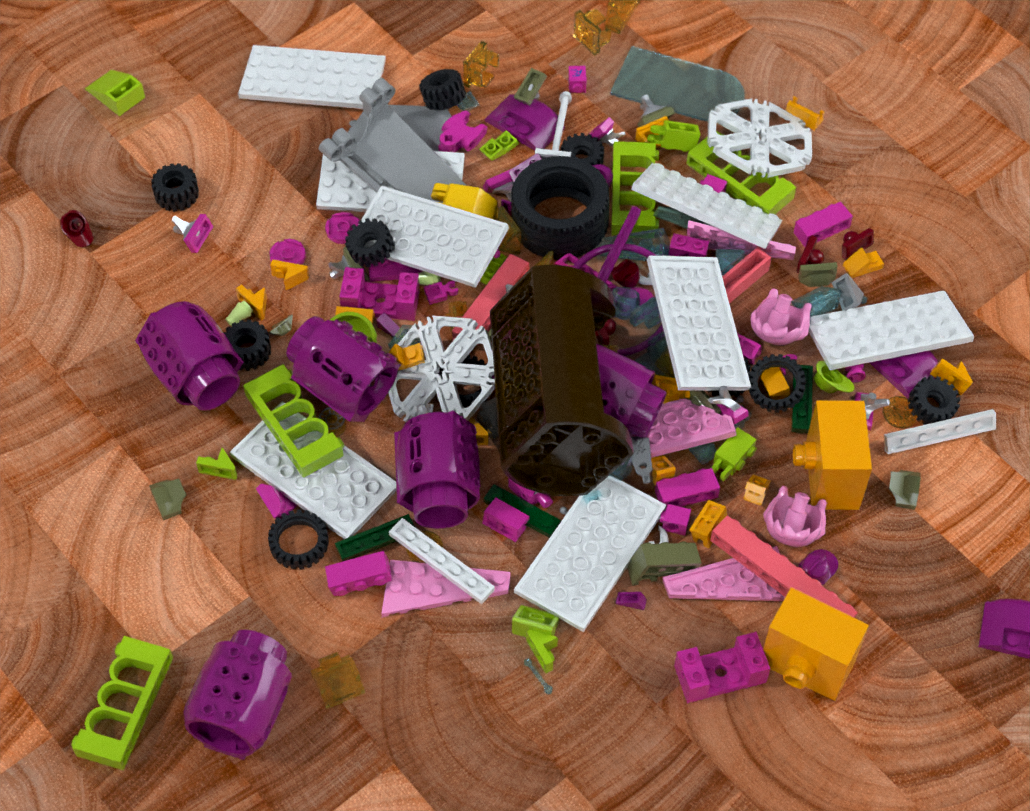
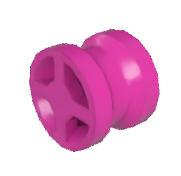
(855, 373)

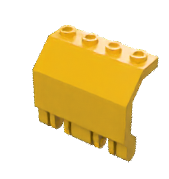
(466, 198)

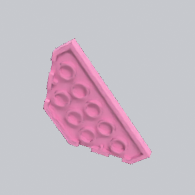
(686, 426)

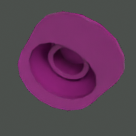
(820, 565)

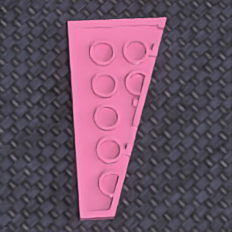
(723, 240)
(720, 582)
(423, 587)

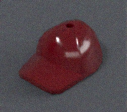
(79, 235)
(626, 273)

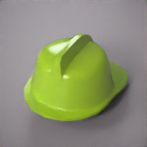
(831, 380)

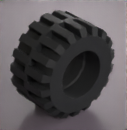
(442, 89)
(174, 176)
(250, 333)

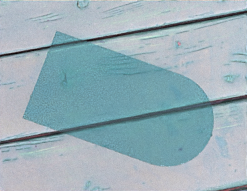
(675, 83)

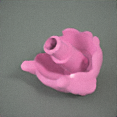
(778, 321)
(794, 520)

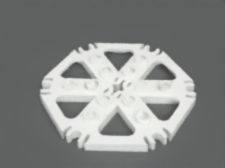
(771, 141)
(453, 356)

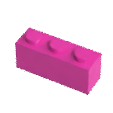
(823, 223)
(688, 488)
(358, 573)

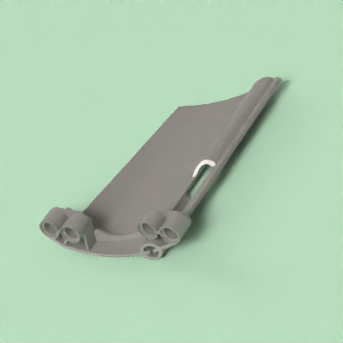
(387, 148)

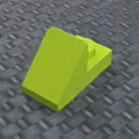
(221, 467)
(541, 645)

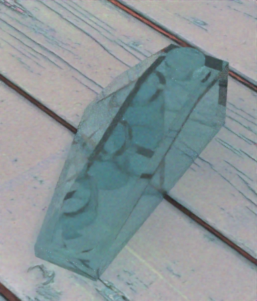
(653, 240)

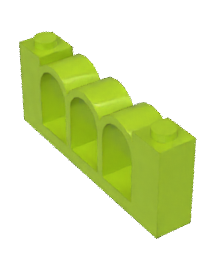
(632, 155)
(771, 202)
(310, 457)
(108, 750)

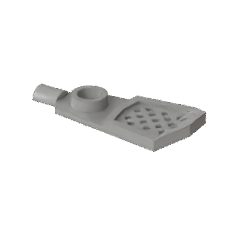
(642, 457)

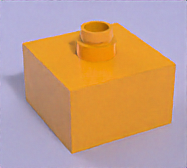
(836, 454)
(813, 644)

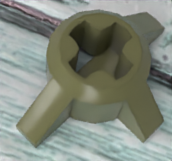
(282, 327)

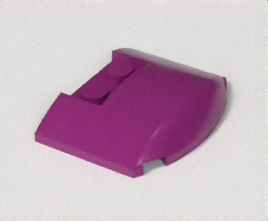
(530, 124)
(906, 370)
(1006, 627)

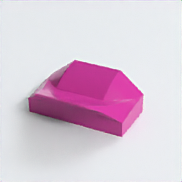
(275, 500)

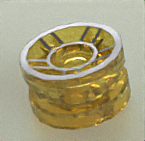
(329, 415)

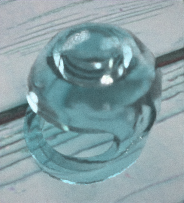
(625, 301)

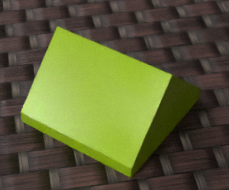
(533, 619)

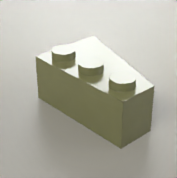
(662, 560)

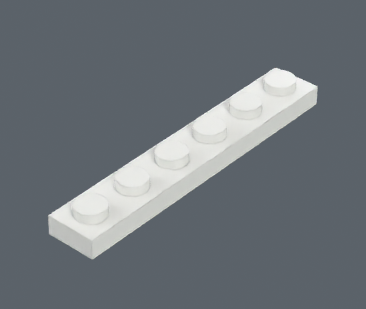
(940, 431)
(442, 561)

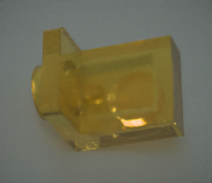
(456, 309)

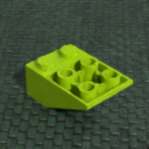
(117, 91)

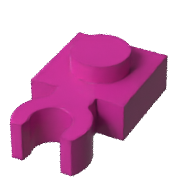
(438, 292)

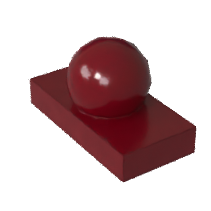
(855, 241)
(810, 254)
(604, 333)

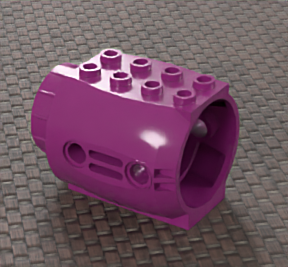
(190, 355)
(340, 366)
(629, 391)
(437, 468)
(238, 694)

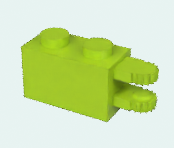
(675, 135)
(733, 453)

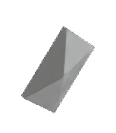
(851, 293)

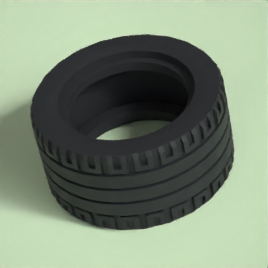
(560, 178)

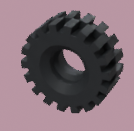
(584, 145)
(366, 232)
(941, 393)

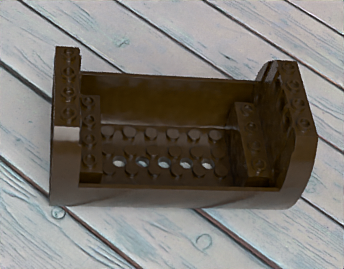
(550, 383)

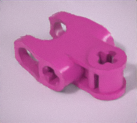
(458, 134)

